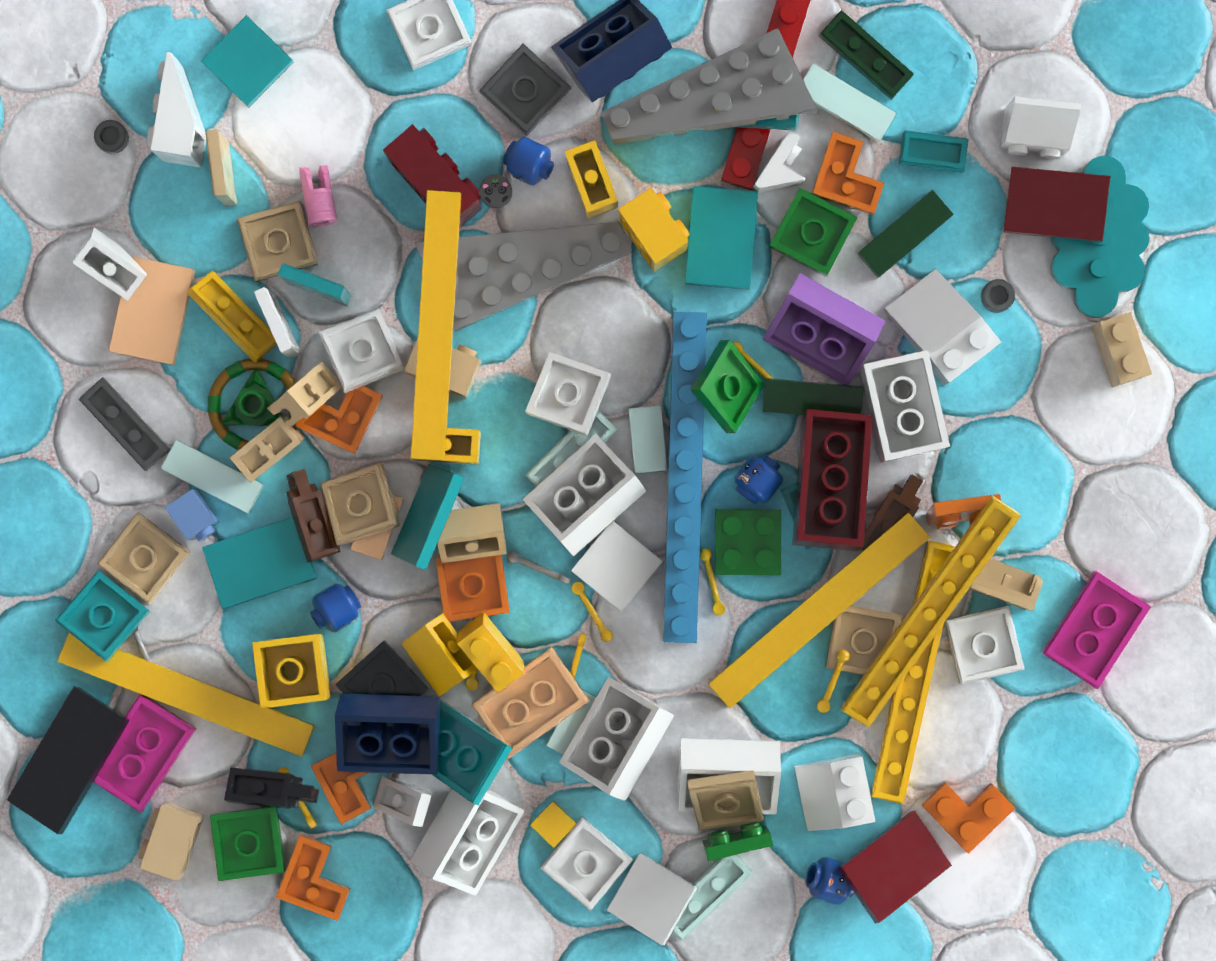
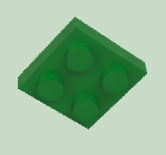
(813, 232)
(727, 386)
(747, 542)
(750, 838)
(247, 843)

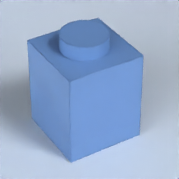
(193, 516)

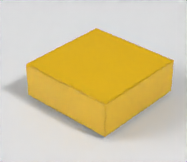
(553, 824)

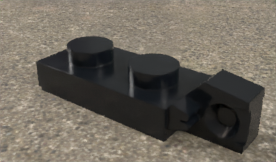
(267, 789)

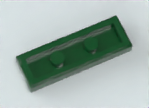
(866, 55)
(905, 234)
(798, 396)

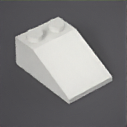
(944, 324)

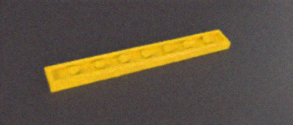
(436, 325)
(819, 610)
(930, 611)
(191, 696)
(908, 700)

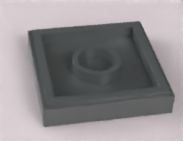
(525, 89)

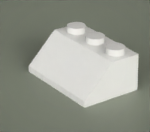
(904, 406)
(584, 494)
(616, 739)
(718, 757)
(466, 840)

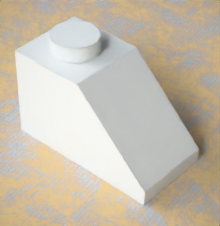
(109, 264)

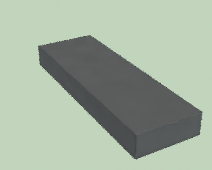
(124, 424)

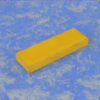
(233, 316)

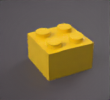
(653, 228)
(291, 670)

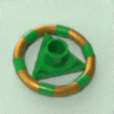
(252, 401)

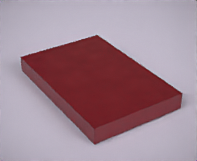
(1057, 204)
(894, 867)

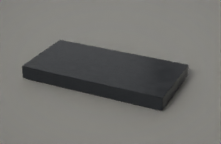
(68, 760)

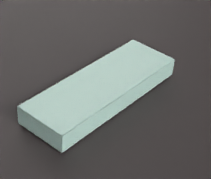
(848, 103)
(568, 446)
(212, 476)
(712, 890)

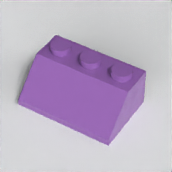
(824, 330)

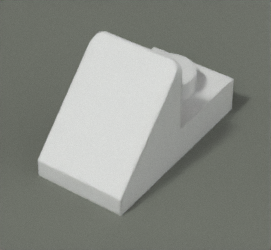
(776, 174)
(402, 800)

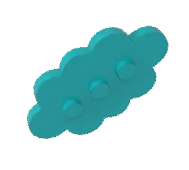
(1114, 266)

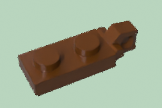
(893, 508)
(310, 517)

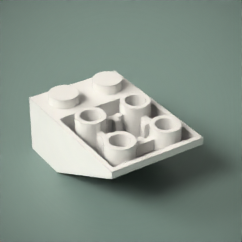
(178, 128)

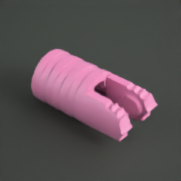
(319, 201)

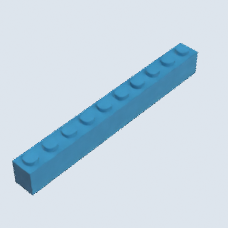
(684, 479)

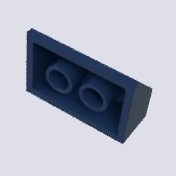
(612, 47)
(387, 733)

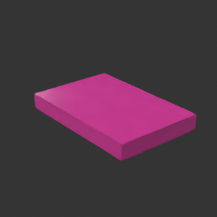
(1096, 629)
(144, 753)

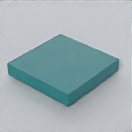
(247, 61)
(314, 284)
(102, 616)

